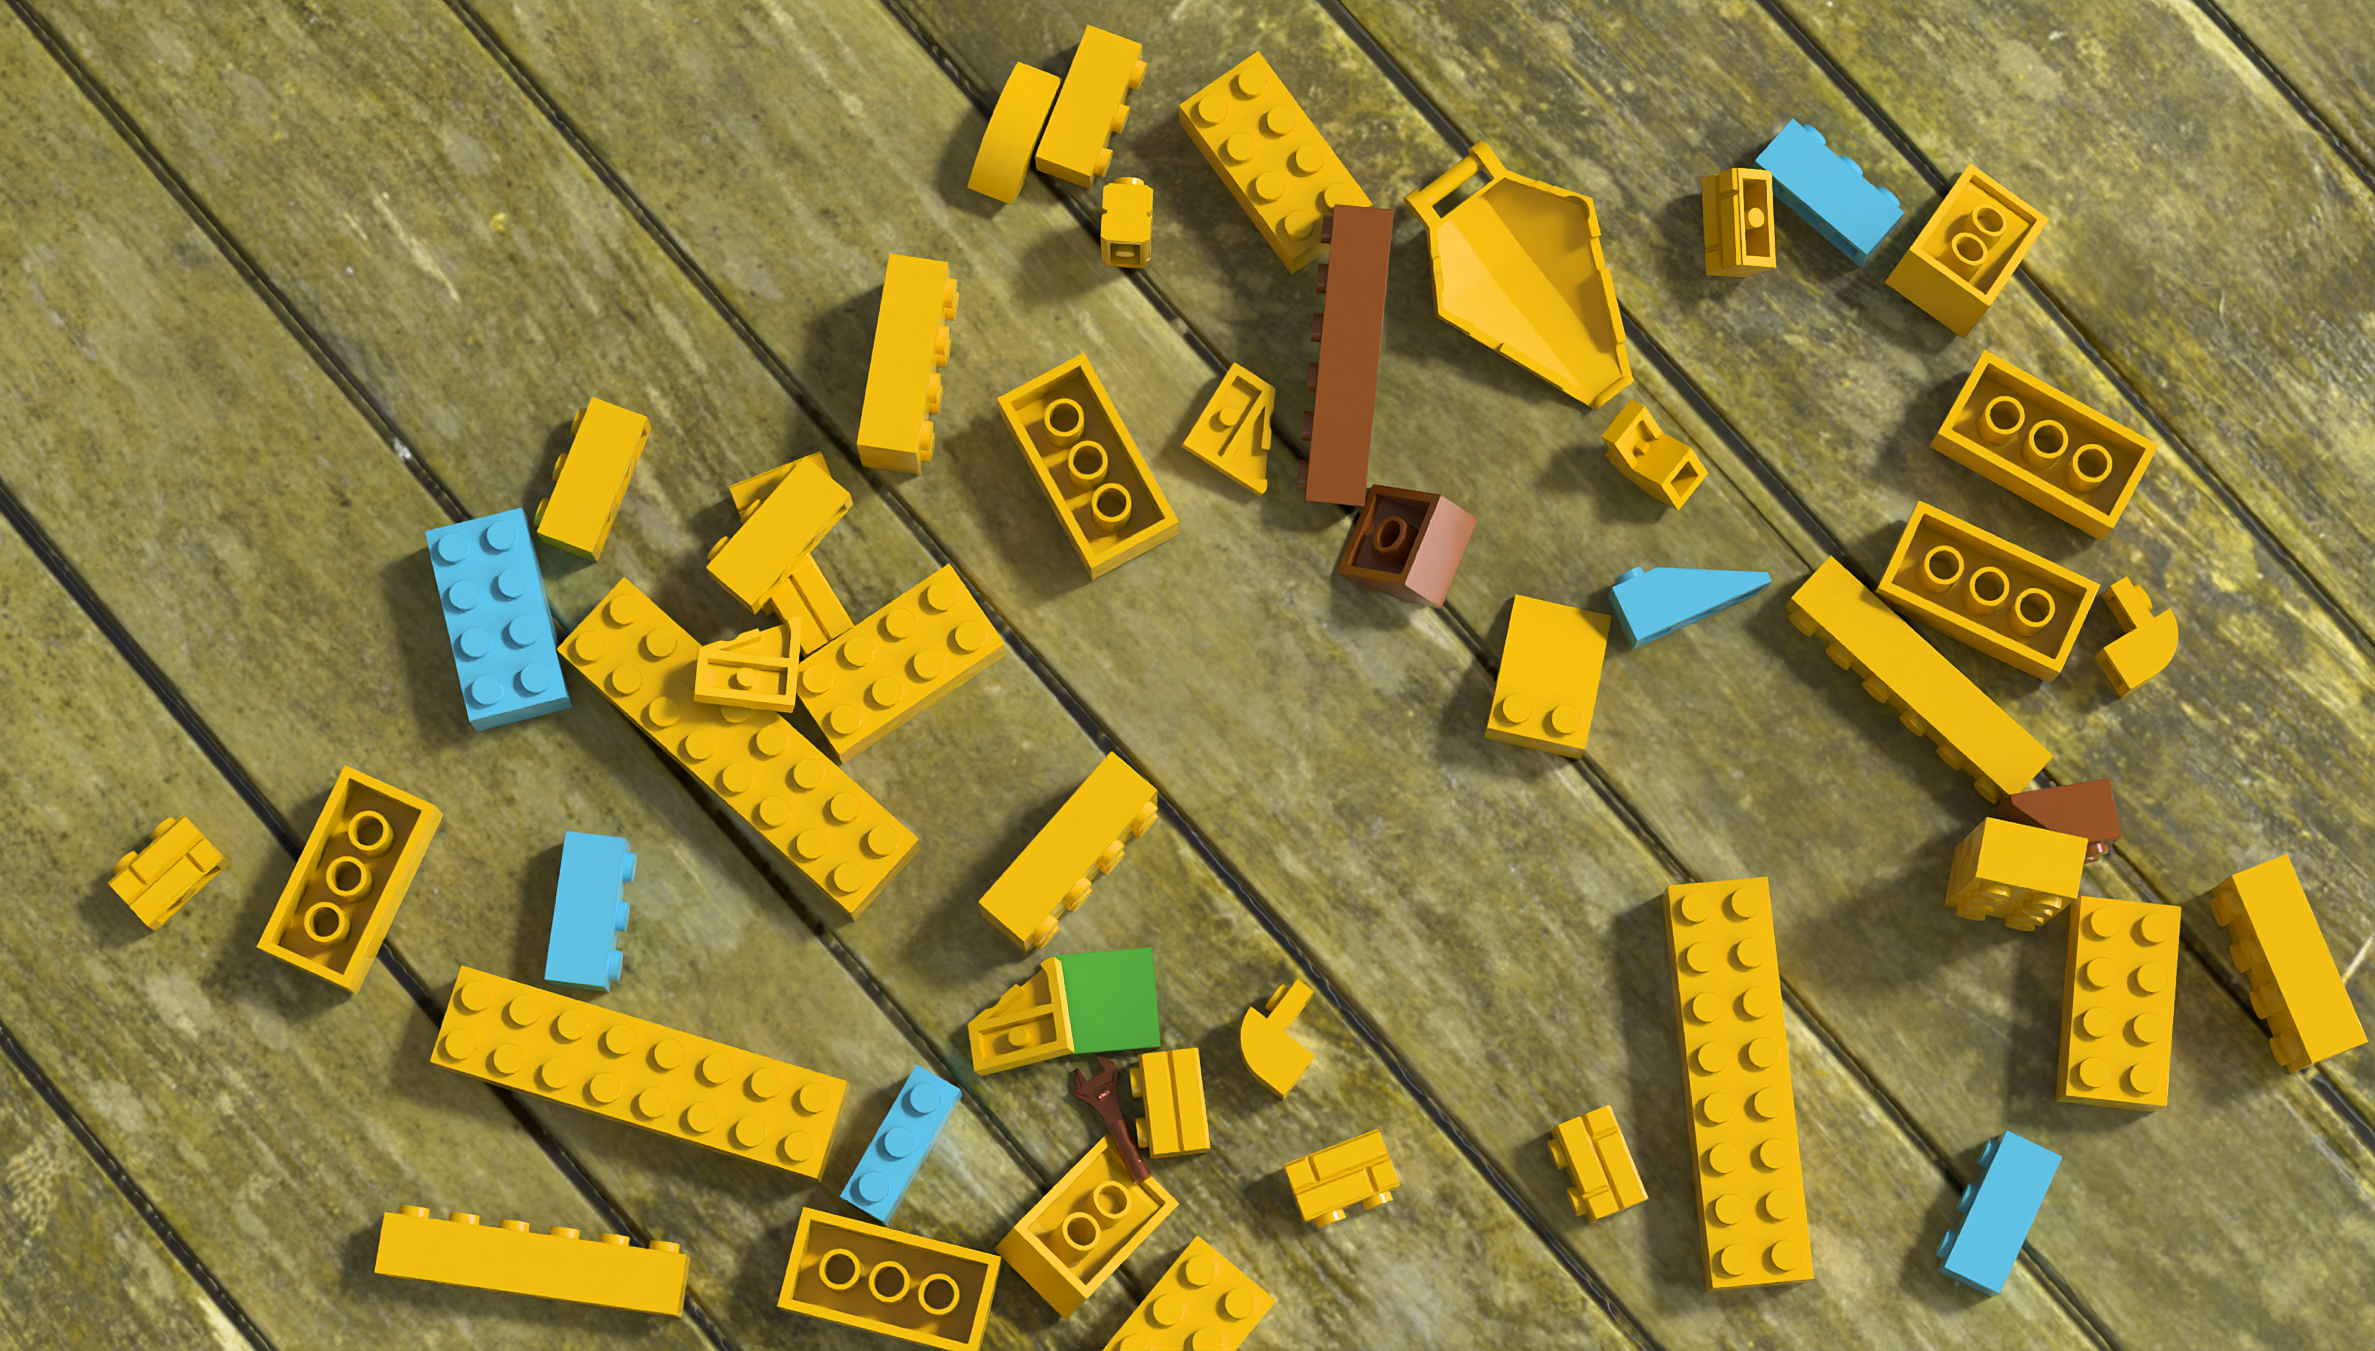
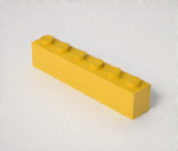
(1917, 682)
(533, 1263)

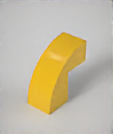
(1014, 132)

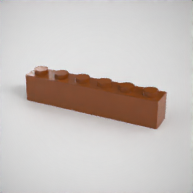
(1348, 354)

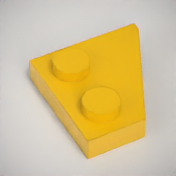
(1236, 429)
(751, 670)
(1024, 1025)

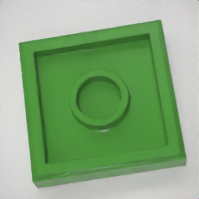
(1111, 1000)

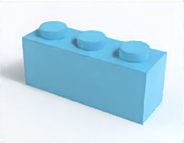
(1829, 192)
(589, 912)
(901, 1145)
(1997, 1212)

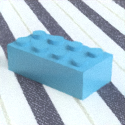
(498, 619)

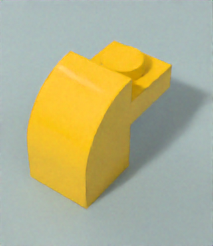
(1652, 458)
(2147, 642)
(1265, 1047)

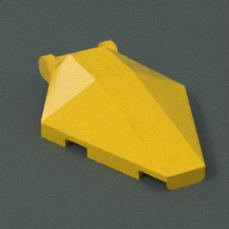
(1526, 276)

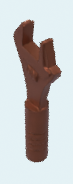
(1103, 1096)

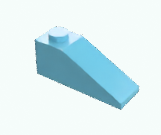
(1673, 598)

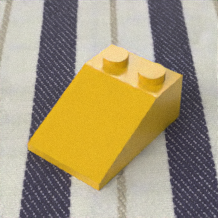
(1967, 251)
(1548, 677)
(1084, 1228)

